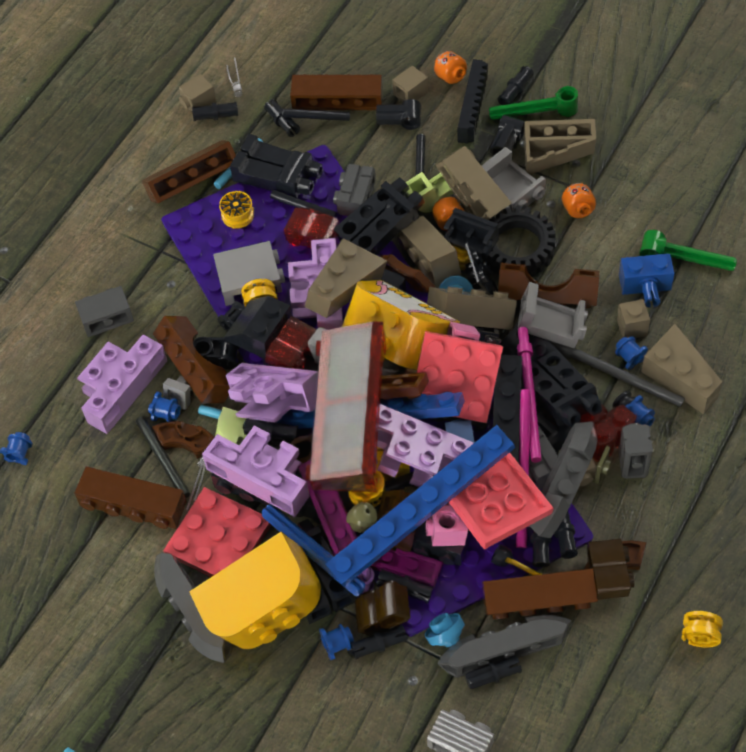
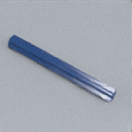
(309, 545)

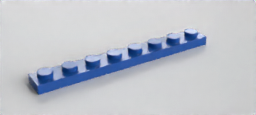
(421, 407)
(420, 505)

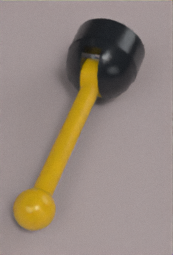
(504, 556)

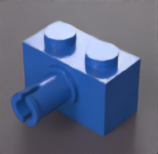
(646, 276)

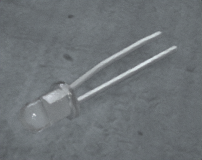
(236, 86)
(201, 464)

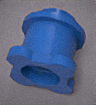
(630, 351)
(164, 408)
(643, 414)
(17, 448)
(336, 640)

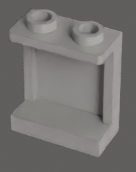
(514, 181)
(246, 264)
(551, 319)

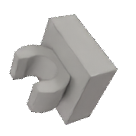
(178, 390)

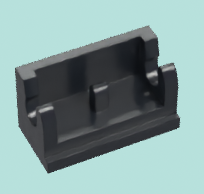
(471, 229)

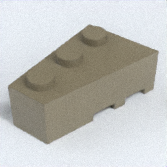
(557, 142)
(472, 184)
(429, 251)
(340, 275)
(474, 307)
(682, 370)

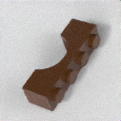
(580, 285)
(203, 377)

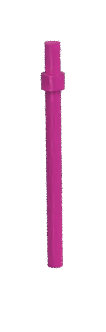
(525, 350)
(524, 447)

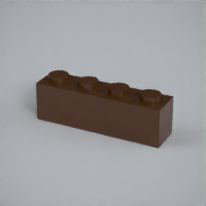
(336, 92)
(189, 171)
(130, 498)
(539, 592)

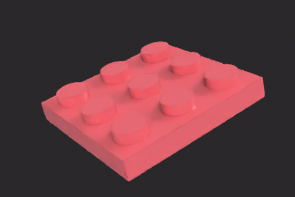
(461, 366)
(501, 503)
(216, 533)

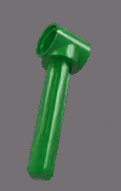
(564, 102)
(655, 243)

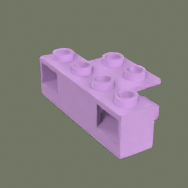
(302, 276)
(117, 379)
(272, 390)
(415, 444)
(260, 469)

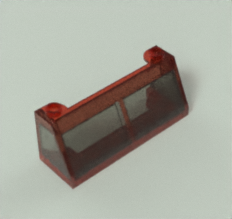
(347, 408)

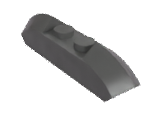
(567, 475)
(174, 582)
(517, 639)

